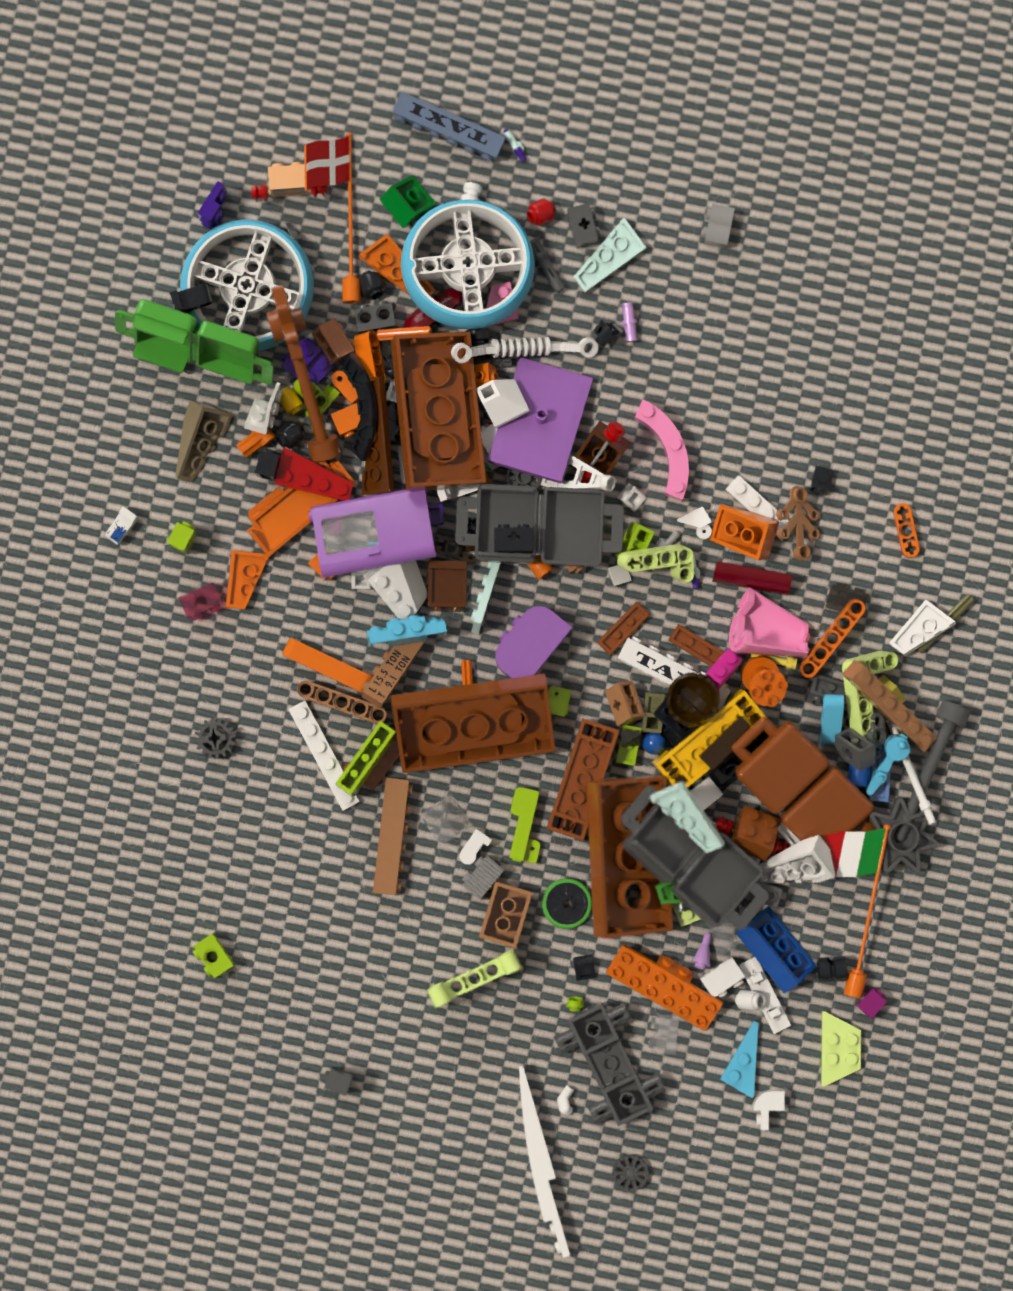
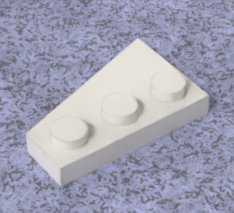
(921, 628)

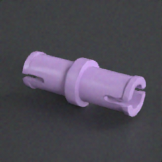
(629, 322)

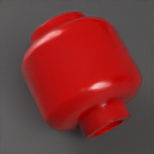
(541, 212)

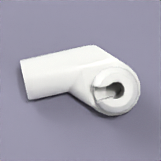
(563, 1102)

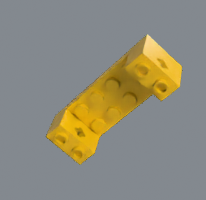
(684, 761)

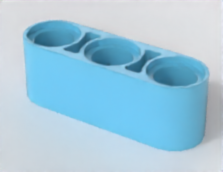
(831, 718)

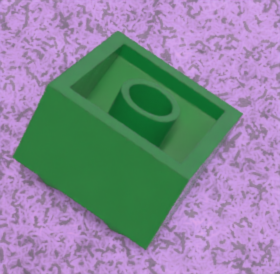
(407, 201)

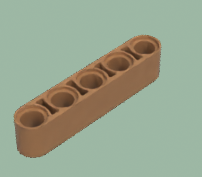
(332, 702)

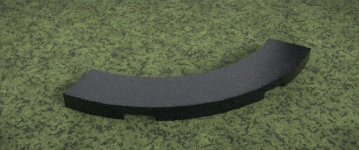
(366, 406)

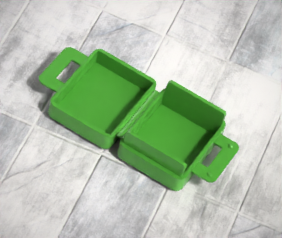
(171, 341)

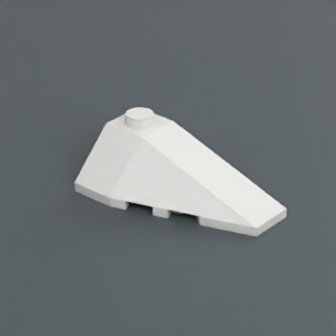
(803, 861)

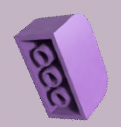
(530, 642)

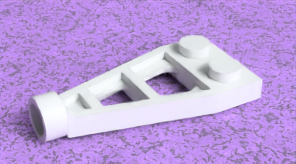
(597, 481)

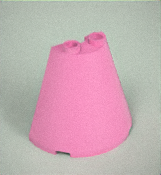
(767, 628)

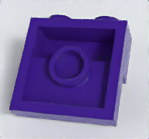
(211, 210)
(316, 362)

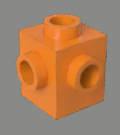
(484, 373)

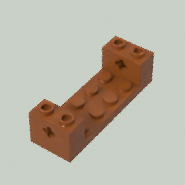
(586, 763)

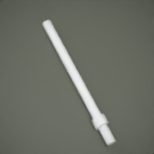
(925, 804)

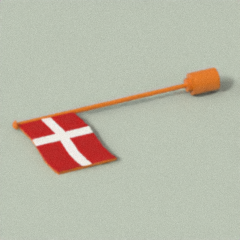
(328, 165)

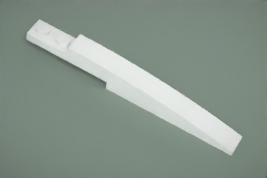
(540, 1164)

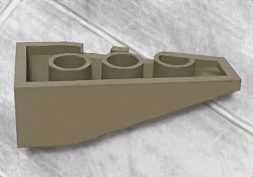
(200, 432)

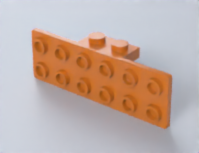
(666, 985)

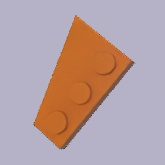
(243, 575)

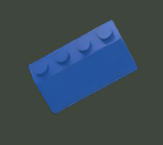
(776, 950)

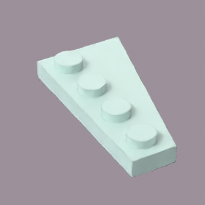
(612, 254)
(484, 597)
(684, 808)

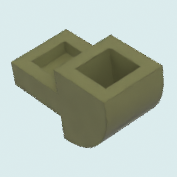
(650, 722)

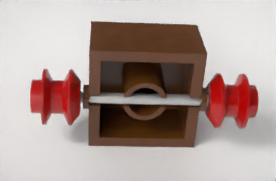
(603, 448)

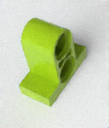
(327, 395)

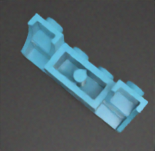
(406, 631)

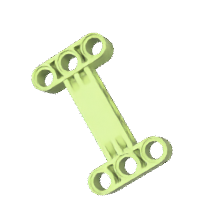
(443, 993)

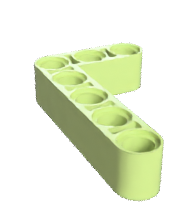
(857, 705)

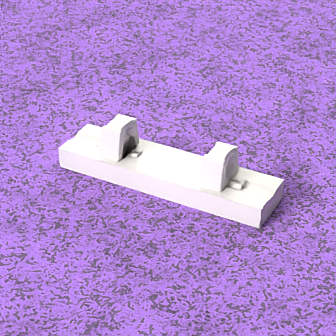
(758, 982)

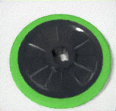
(570, 916)

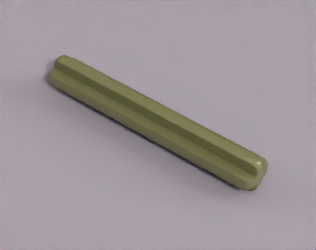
(954, 613)

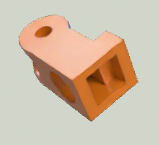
(344, 386)

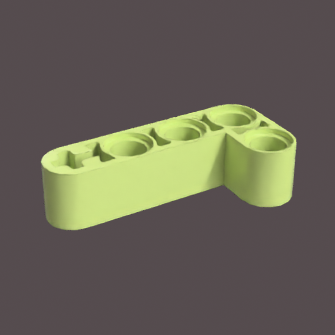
(655, 560)

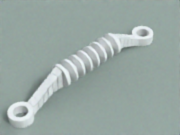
(523, 347)

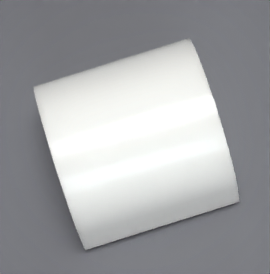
(358, 580)

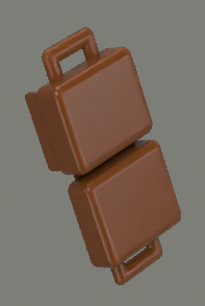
(794, 777)

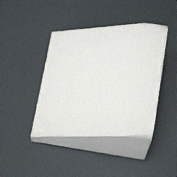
(631, 497)
(618, 575)

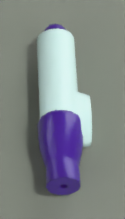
(516, 145)
(695, 581)

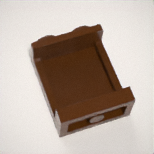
(447, 585)

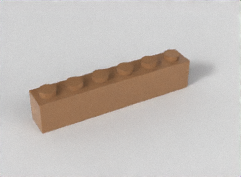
(889, 705)
(391, 836)

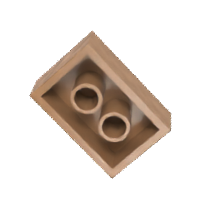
(505, 914)

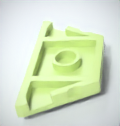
(838, 1049)

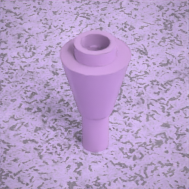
(702, 956)

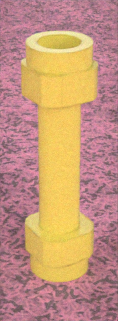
(789, 662)

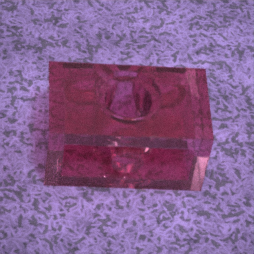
(190, 606)

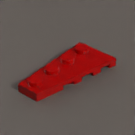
(306, 476)

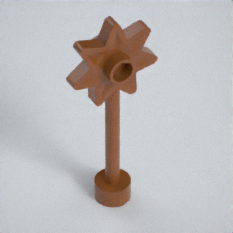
(284, 326)

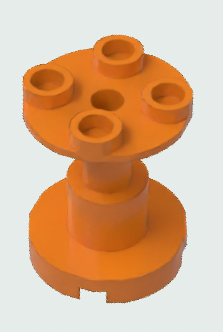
(763, 680)

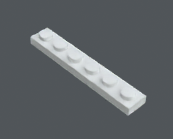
(321, 751)

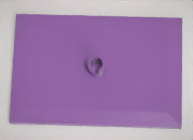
(544, 437)

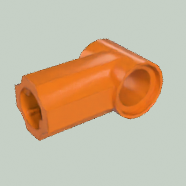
(254, 442)

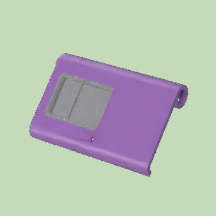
(372, 532)

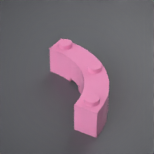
(672, 444)

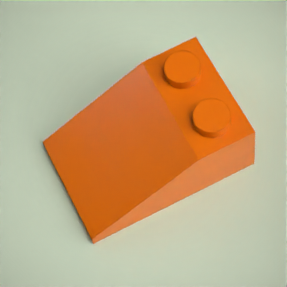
(744, 532)

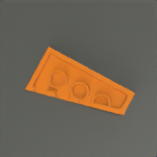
(386, 259)

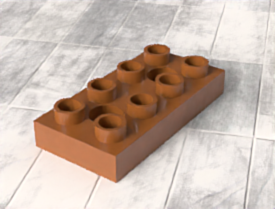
(615, 868)

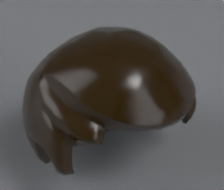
(693, 699)

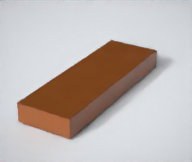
(623, 628)
(695, 645)

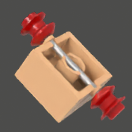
(286, 182)

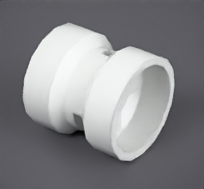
(471, 191)

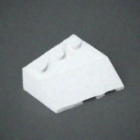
(399, 587)

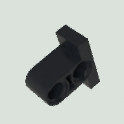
(191, 298)

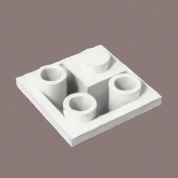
(502, 401)

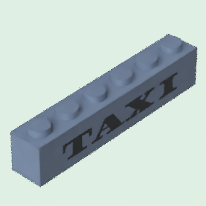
(448, 126)

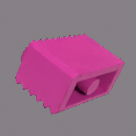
(724, 668)

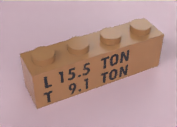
(390, 673)

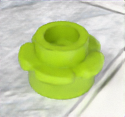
(575, 1003)

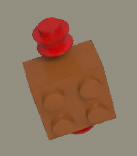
(753, 832)

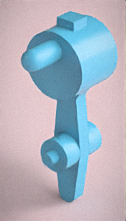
(896, 749)

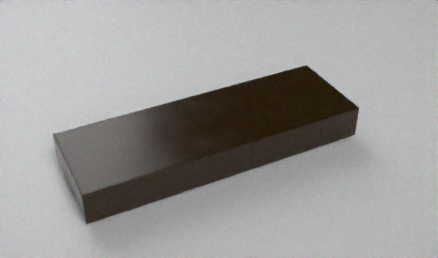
(722, 745)

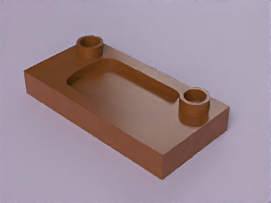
(437, 412)
(473, 723)

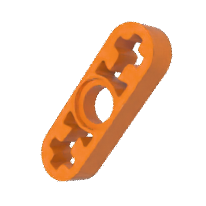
(897, 518)

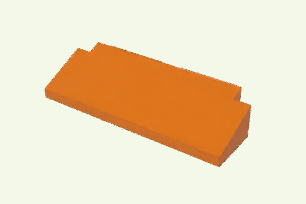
(286, 512)

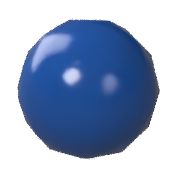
(654, 743)

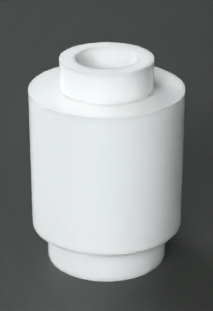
(750, 1000)

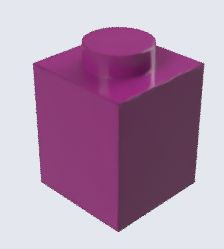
(871, 1002)

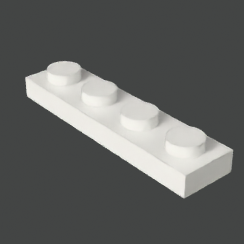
(753, 501)

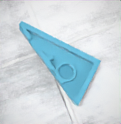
(742, 1066)

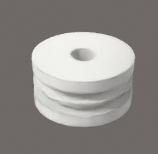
(701, 535)

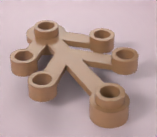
(798, 499)

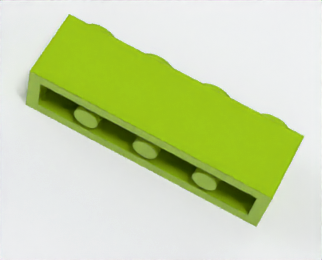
(366, 759)

